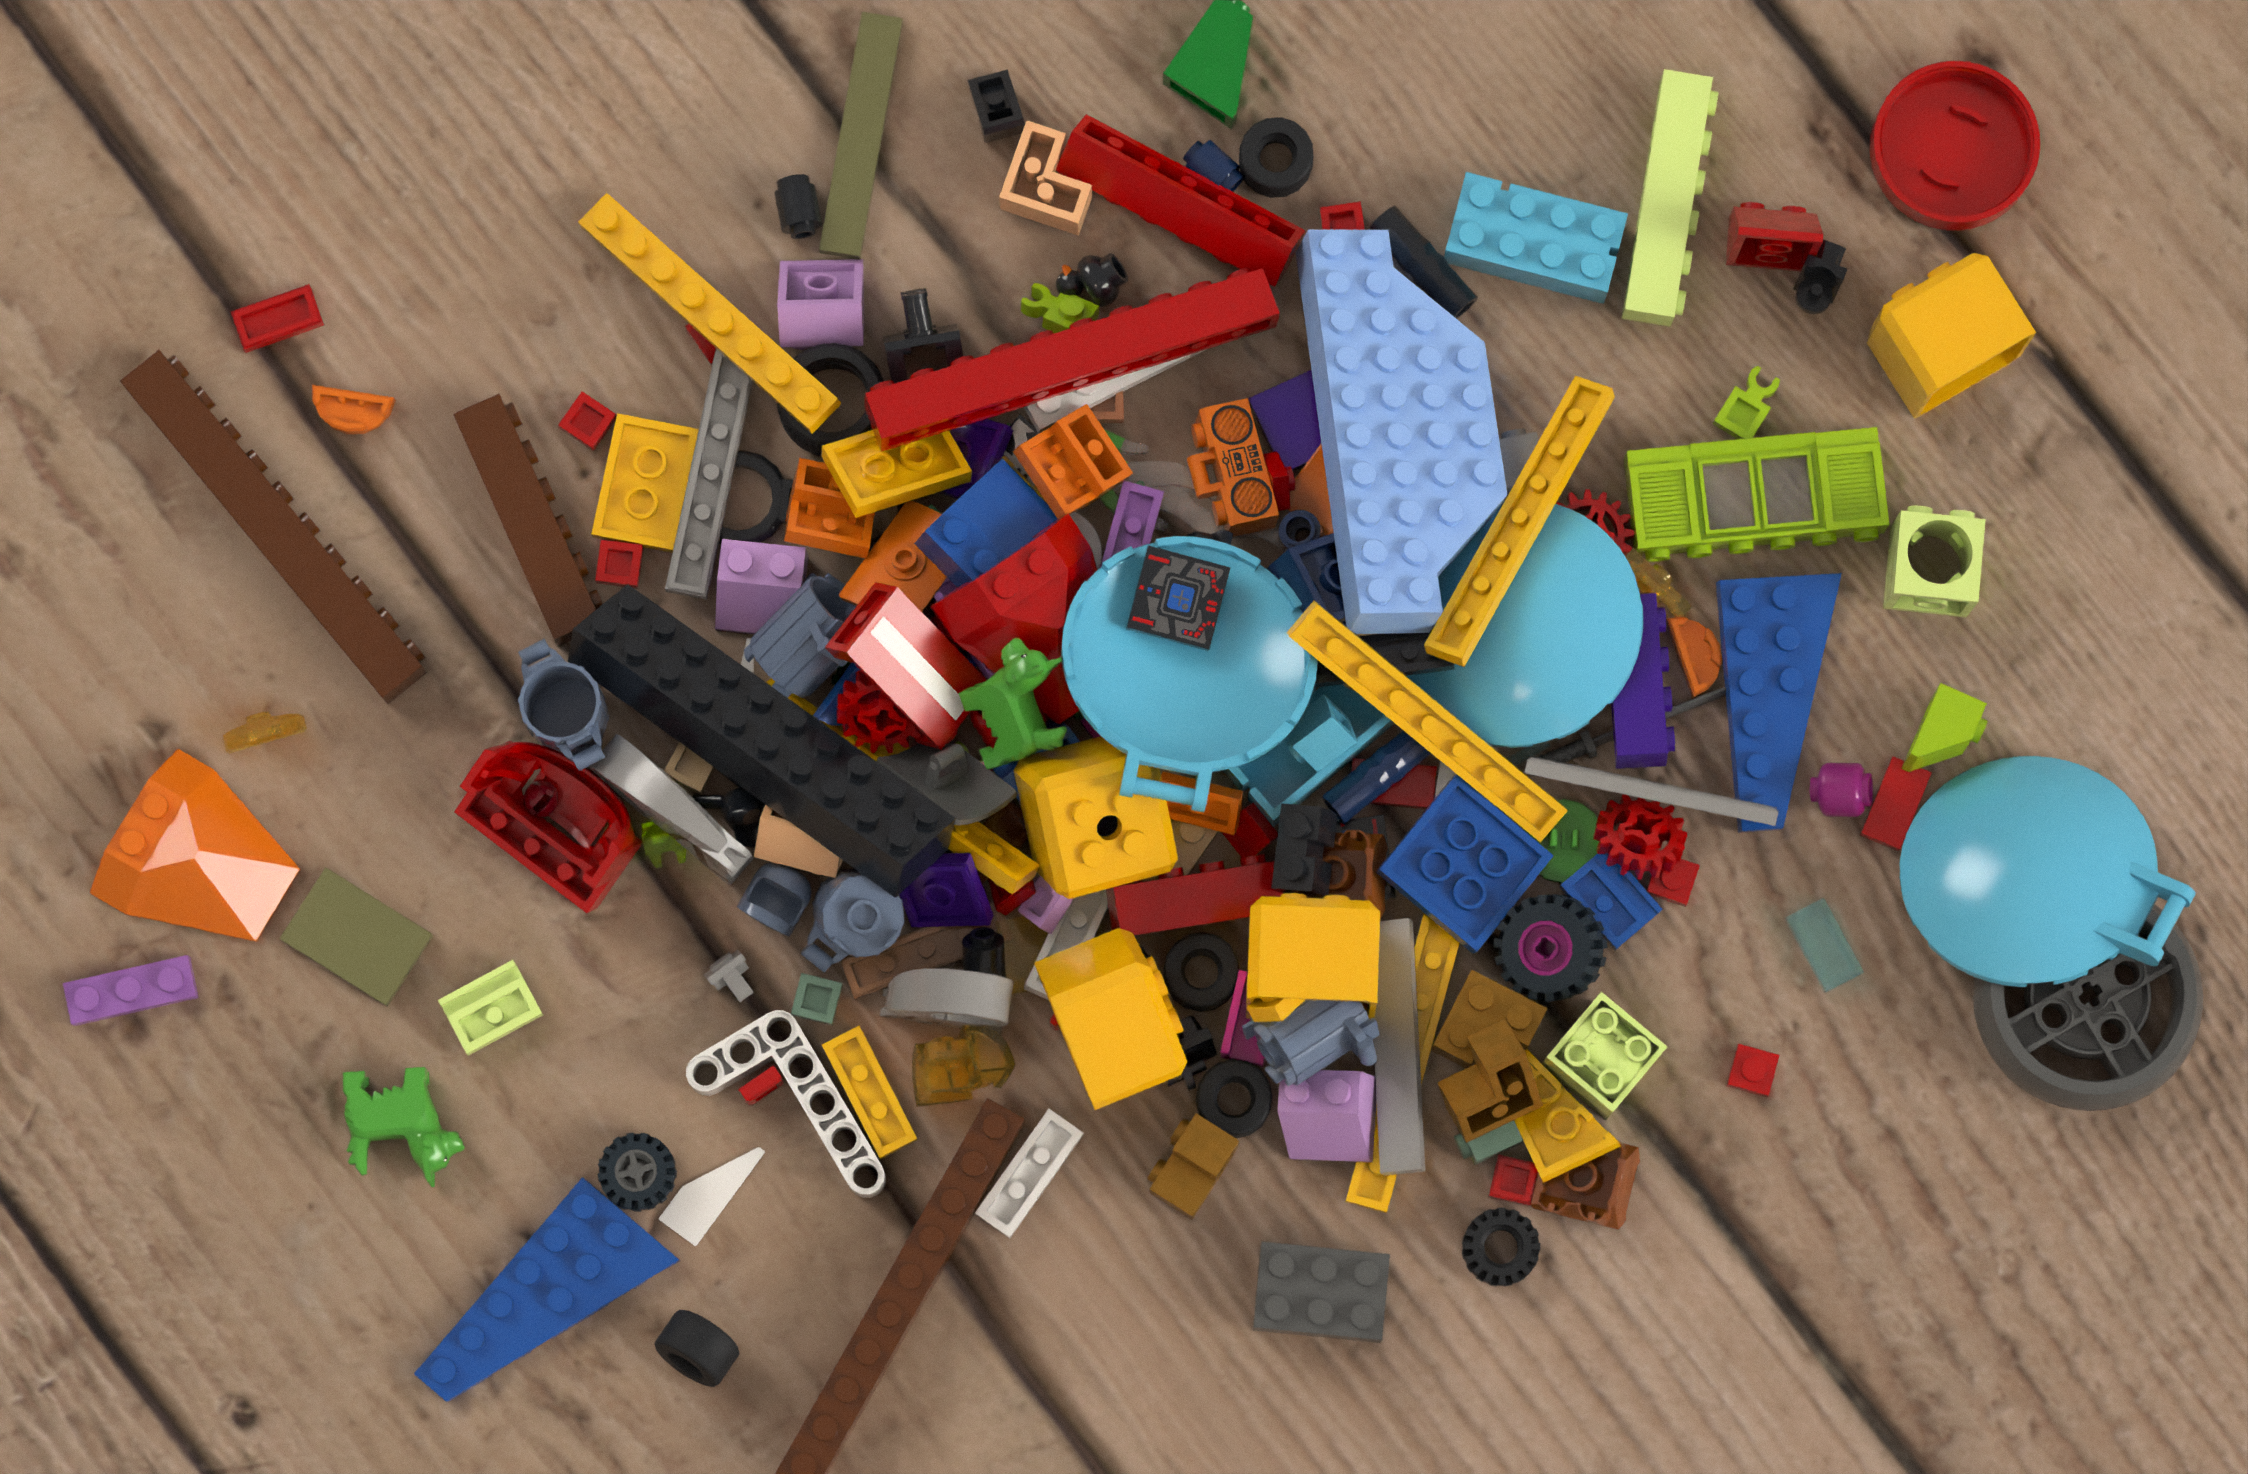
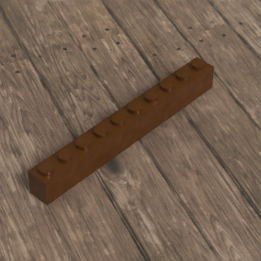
(274, 527)
(903, 1291)

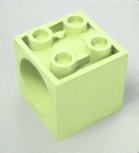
(1909, 591)
(1603, 1055)

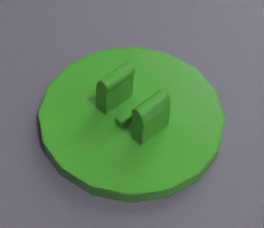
(1570, 842)

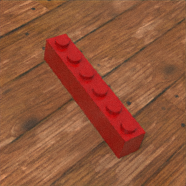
(1179, 200)

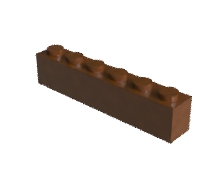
(527, 516)

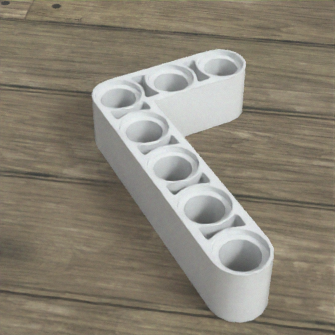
(804, 1088)

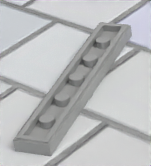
(709, 480)
(1651, 790)
(1398, 1053)

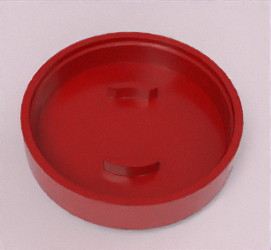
(1954, 145)

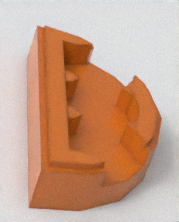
(351, 410)
(1697, 653)

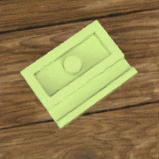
(490, 1007)

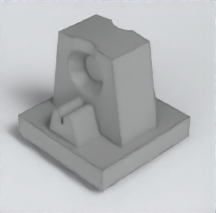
(728, 972)

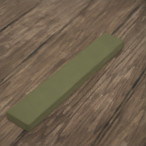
(861, 135)

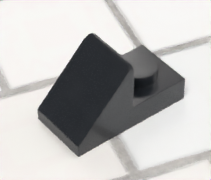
(996, 106)

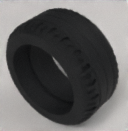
(823, 358)

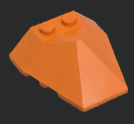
(194, 856)

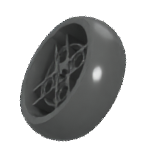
(2128, 1062)

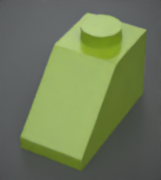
(1946, 728)

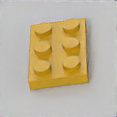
(895, 476)
(644, 482)

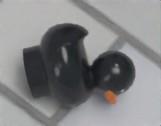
(1097, 275)

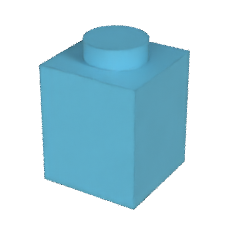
(1321, 734)

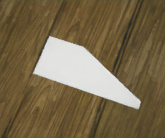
(704, 1198)

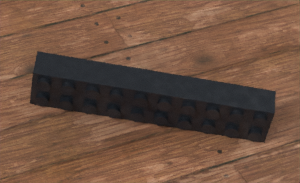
(761, 740)

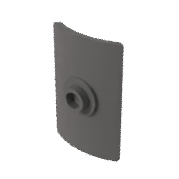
(951, 780)

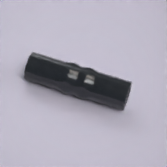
(1424, 263)

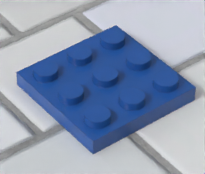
(1464, 863)

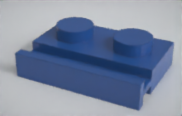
(1615, 899)

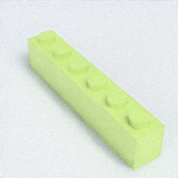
(1668, 198)

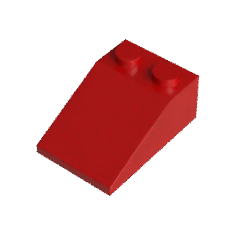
(1772, 237)

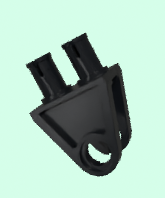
(919, 332)

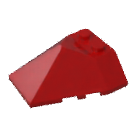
(1025, 600)

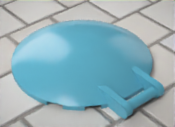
(1555, 641)
(1179, 702)
(2035, 873)

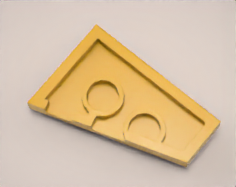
(1562, 1130)

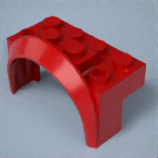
(583, 809)

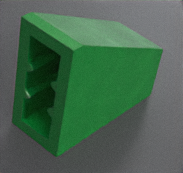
(1214, 61)

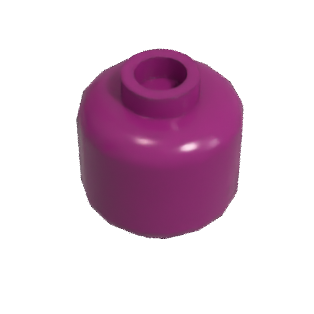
(1842, 789)

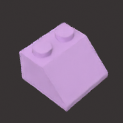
(821, 303)
(755, 582)
(1329, 1116)

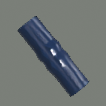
(1374, 776)

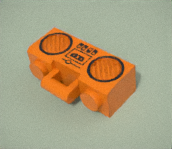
(1243, 483)

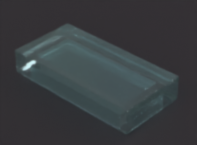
(1824, 945)

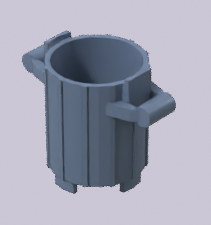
(795, 637)
(562, 705)
(852, 919)
(1314, 1038)

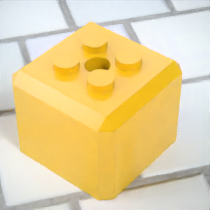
(1948, 332)
(1065, 798)
(1313, 949)
(1113, 1016)

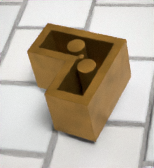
(1479, 1006)
(1495, 1087)
(1194, 1166)

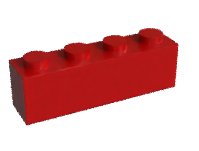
(1193, 898)

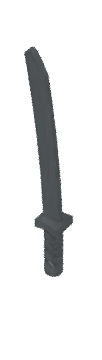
(1588, 745)

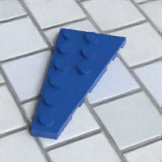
(1771, 665)
(560, 1277)

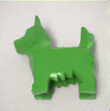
(1011, 706)
(398, 1115)

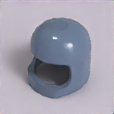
(776, 897)

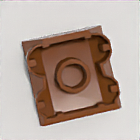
(1354, 867)
(1593, 1191)

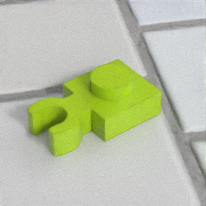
(1058, 311)
(1745, 410)

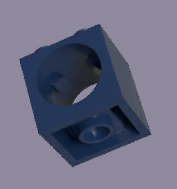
(1313, 574)

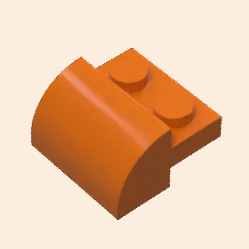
(1073, 462)
(821, 516)

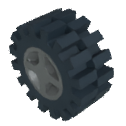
(621, 1162)

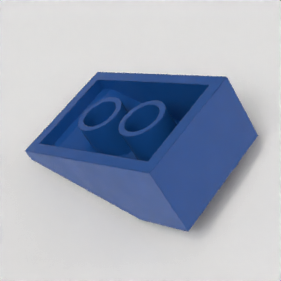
(985, 525)

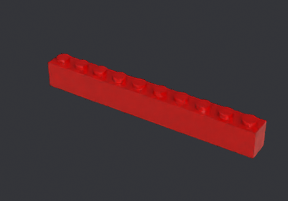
(1070, 358)

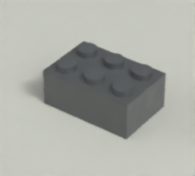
(1321, 1292)

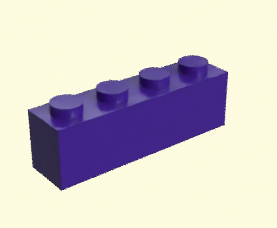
(1641, 705)

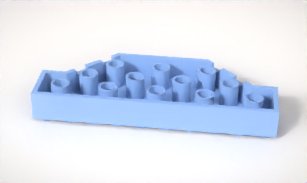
(1399, 426)

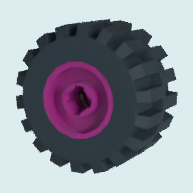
(1550, 947)

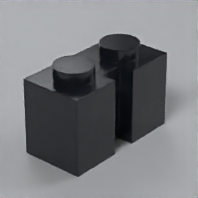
(1300, 849)

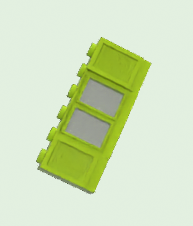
(1756, 493)

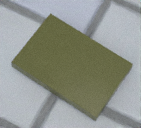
(356, 937)

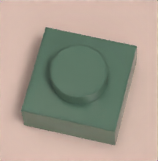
(817, 999)

